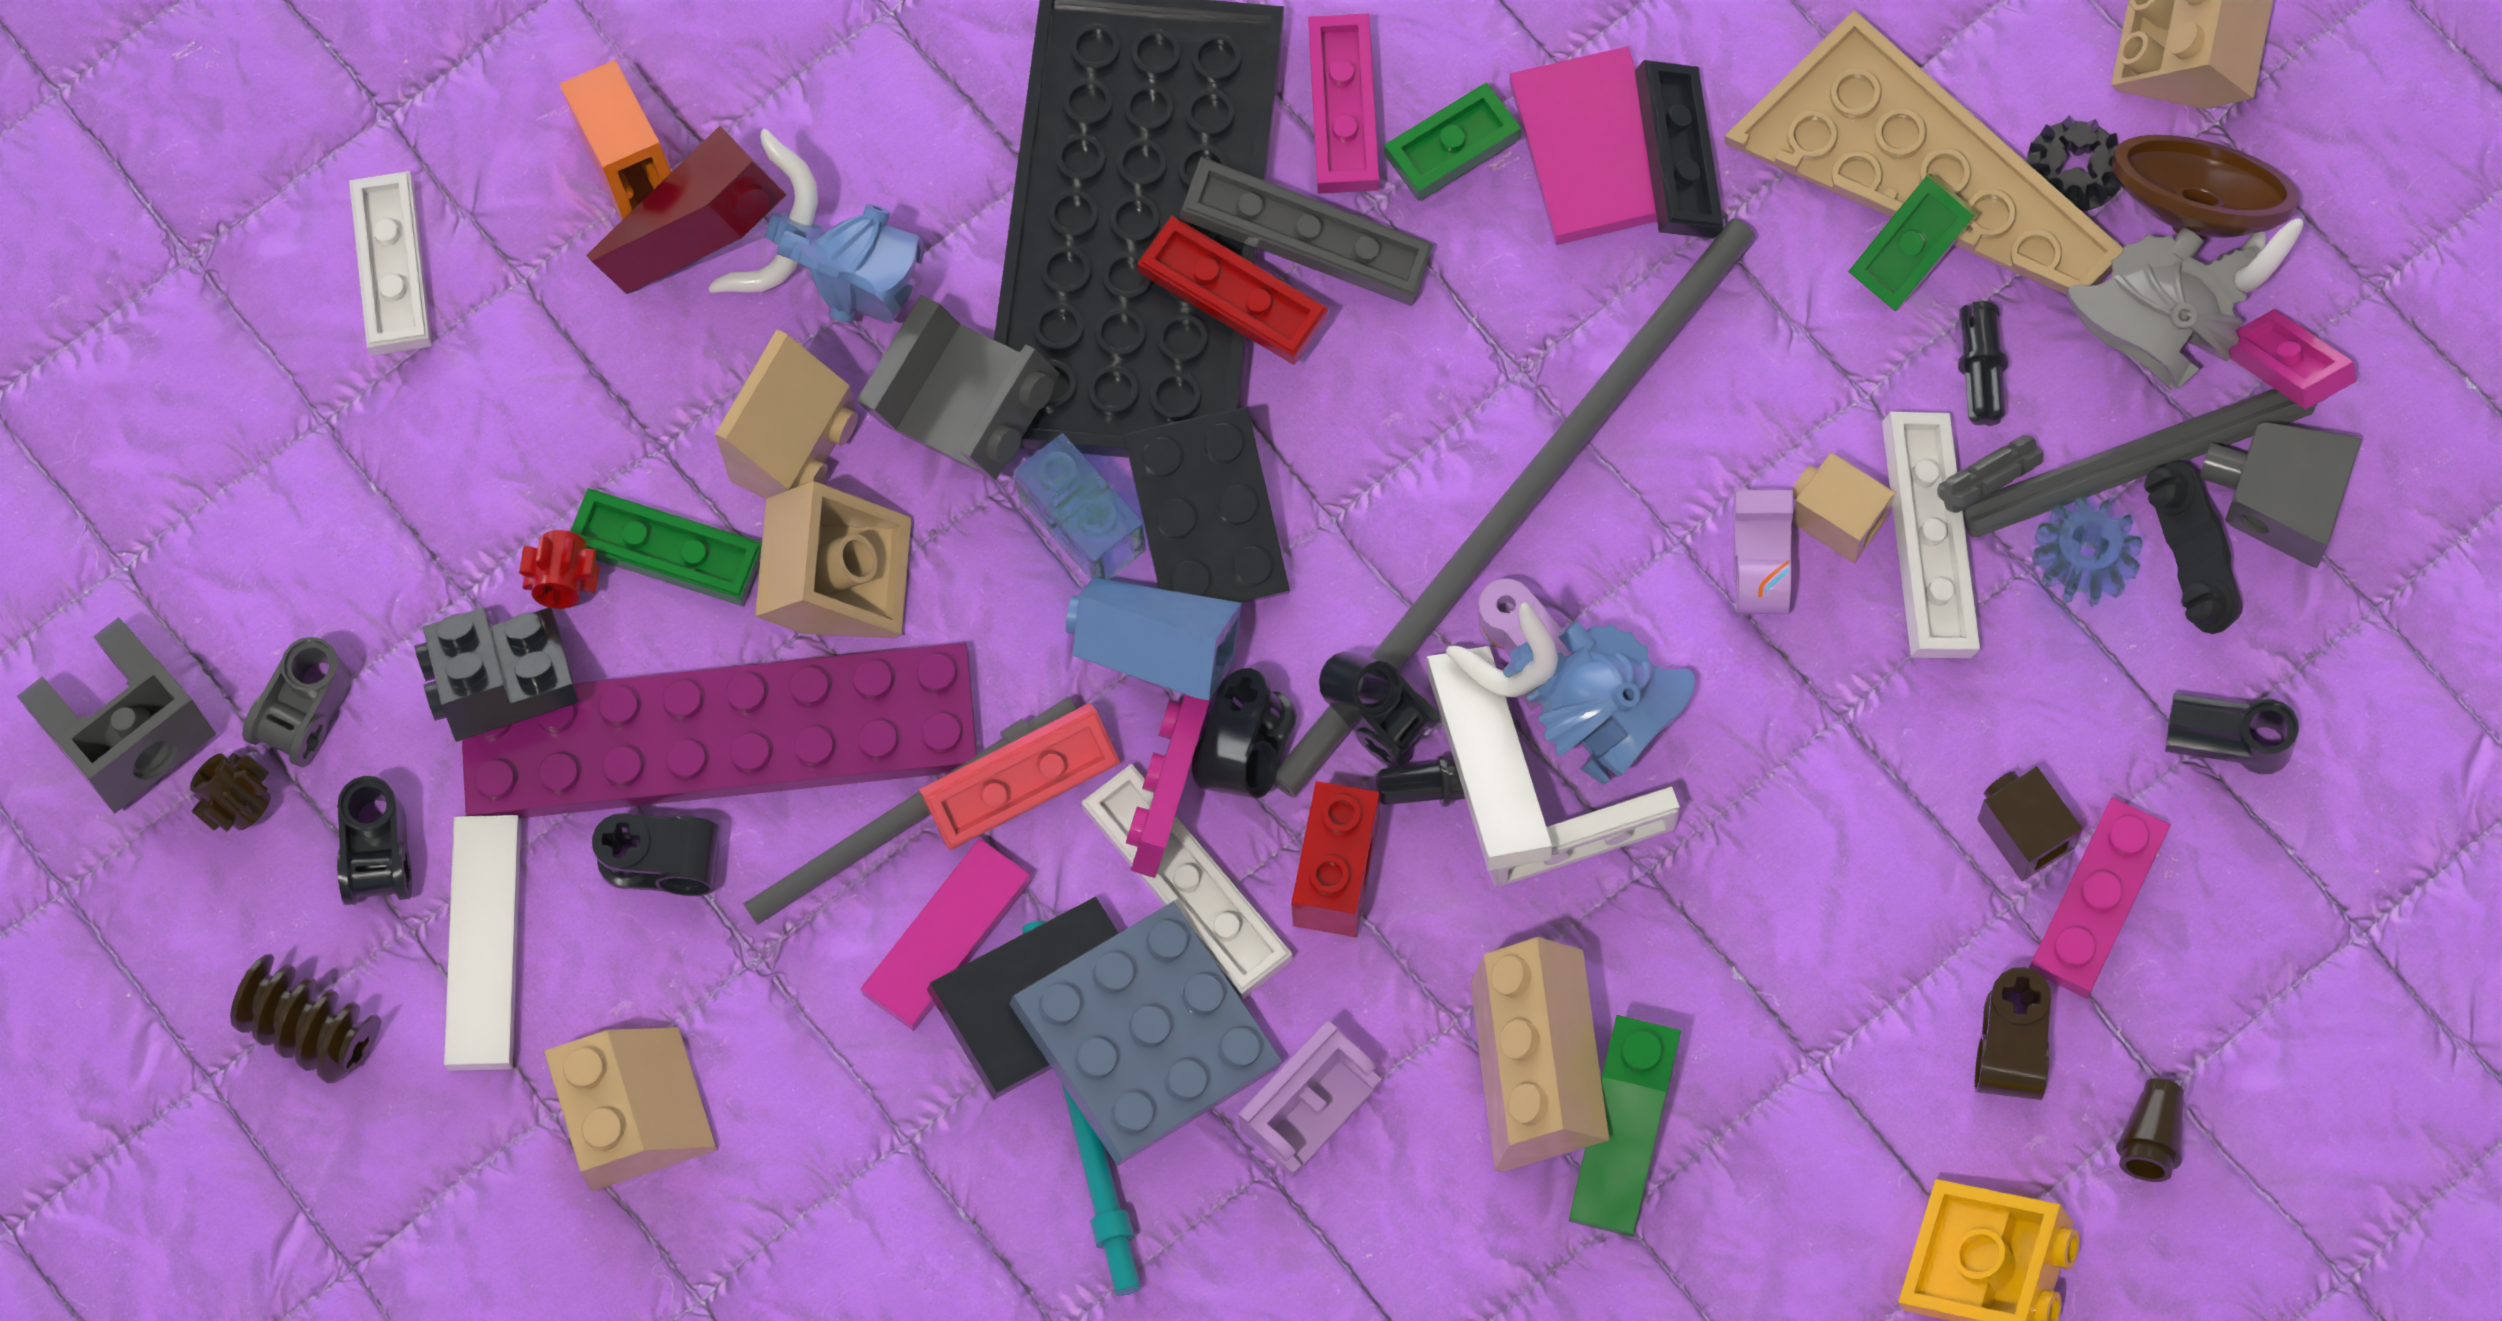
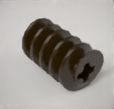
(300, 1024)

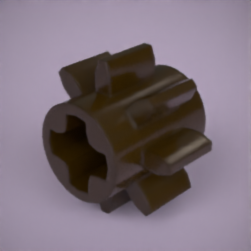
(230, 792)

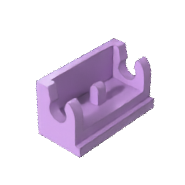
(1309, 1099)

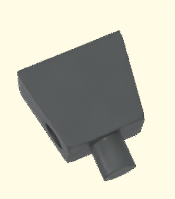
(2285, 486)

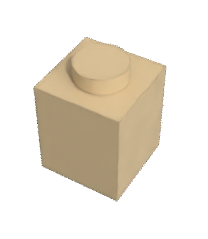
(1841, 506)

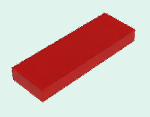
(1233, 290)

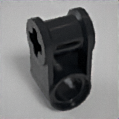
(1384, 712)
(1243, 743)
(666, 853)
(372, 855)

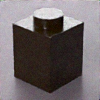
(2028, 822)

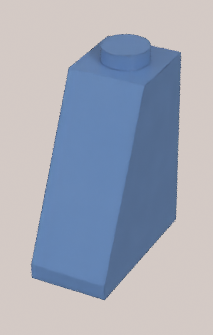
(1156, 634)

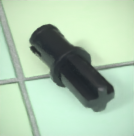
(1983, 363)
(1420, 783)

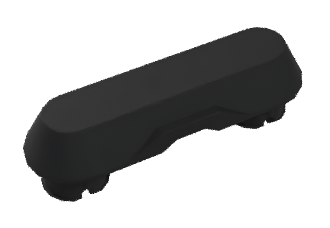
(2197, 545)

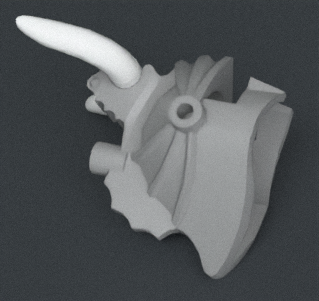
(2169, 298)

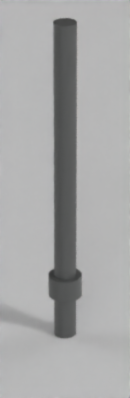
(877, 832)

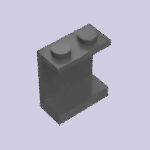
(957, 389)

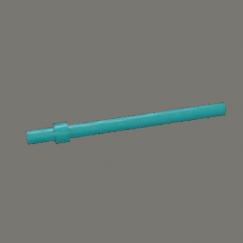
(1111, 1224)

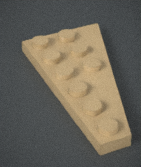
(1874, 127)

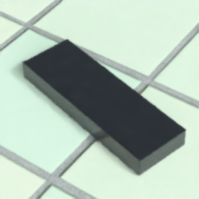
(1678, 149)

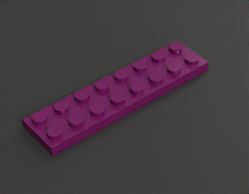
(730, 734)

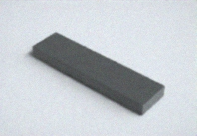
(1305, 231)

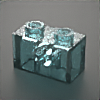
(1080, 509)

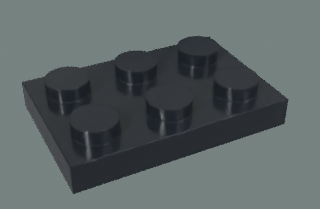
(1207, 508)

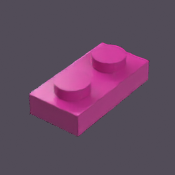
(2291, 359)

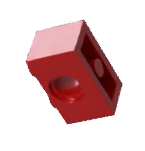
(1335, 859)

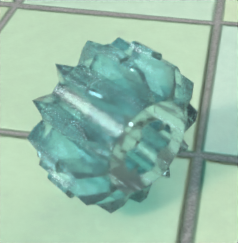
(2061, 548)

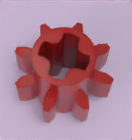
(559, 569)

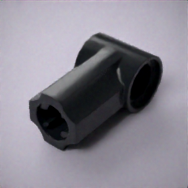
(2223, 731)

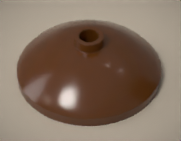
(2204, 186)

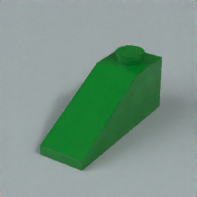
(1634, 1096)

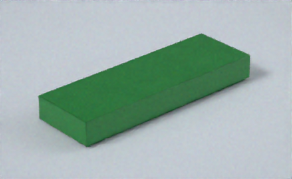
(668, 547)

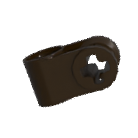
(2014, 1046)

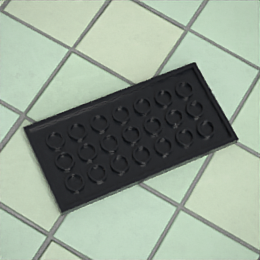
(1106, 156)

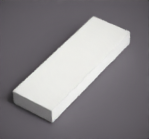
(390, 263)
(1601, 833)

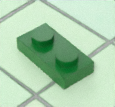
(1452, 141)
(1913, 242)

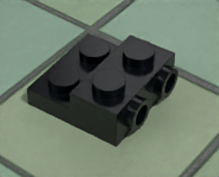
(495, 671)

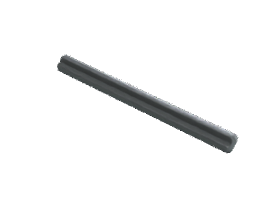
(2128, 461)

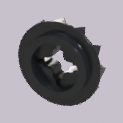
(2049, 157)

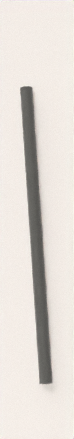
(1528, 489)

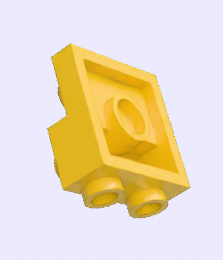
(1988, 1256)

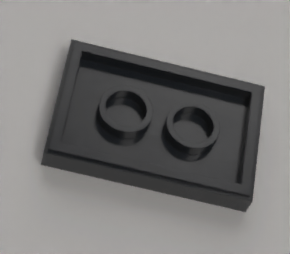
(979, 994)

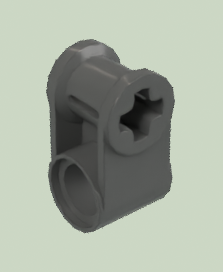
(297, 714)

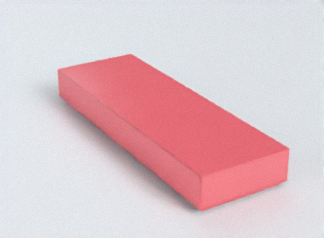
(1019, 776)

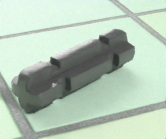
(1990, 473)

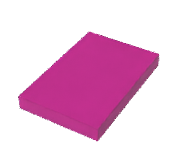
(1586, 143)

